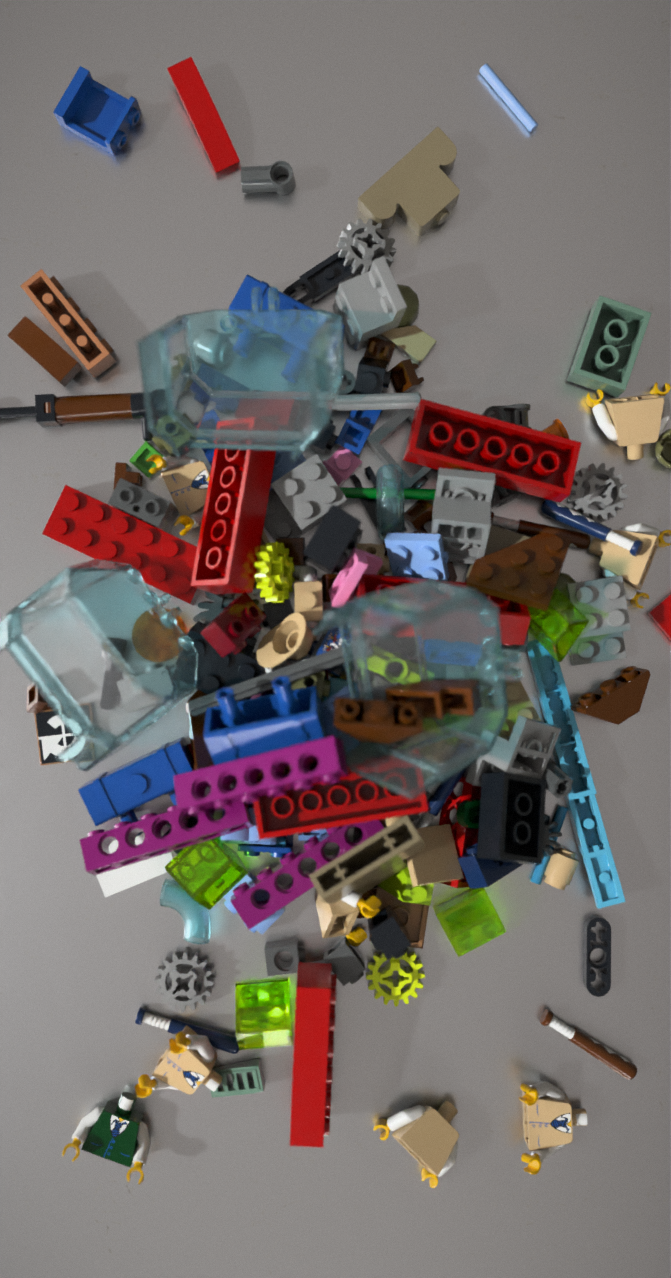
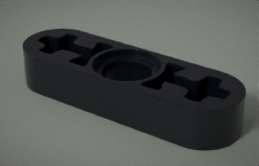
(590, 975)

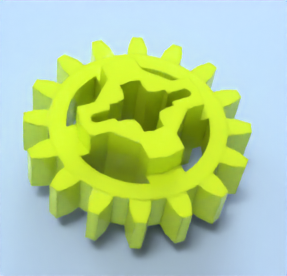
(274, 572)
(405, 975)

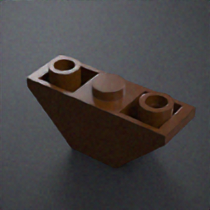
(615, 698)
(378, 720)

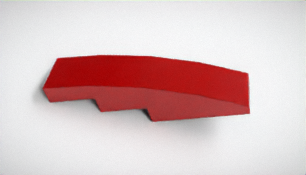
(203, 114)

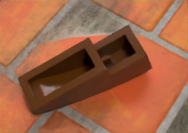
(45, 351)
(440, 696)

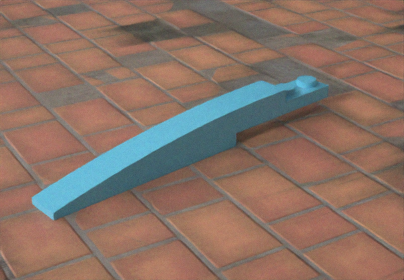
(571, 758)

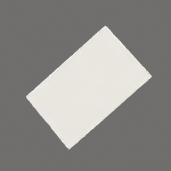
(133, 874)

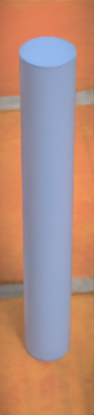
(508, 97)

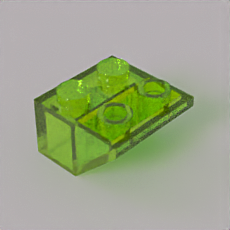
(207, 871)
(469, 920)
(263, 1015)

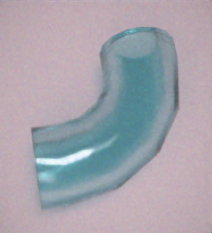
(390, 500)
(195, 916)

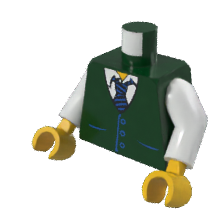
(115, 1134)

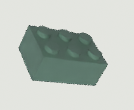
(609, 346)

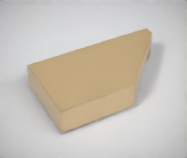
(411, 341)

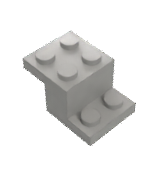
(369, 304)
(301, 499)
(463, 513)
(606, 609)
(521, 753)

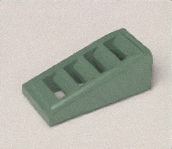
(246, 1087)

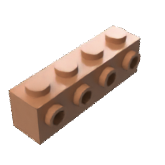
(64, 317)

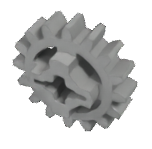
(363, 244)
(604, 500)
(191, 989)

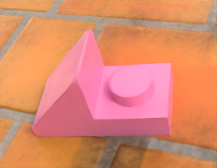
(342, 465)

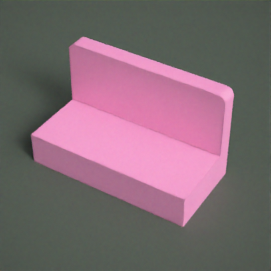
(356, 565)

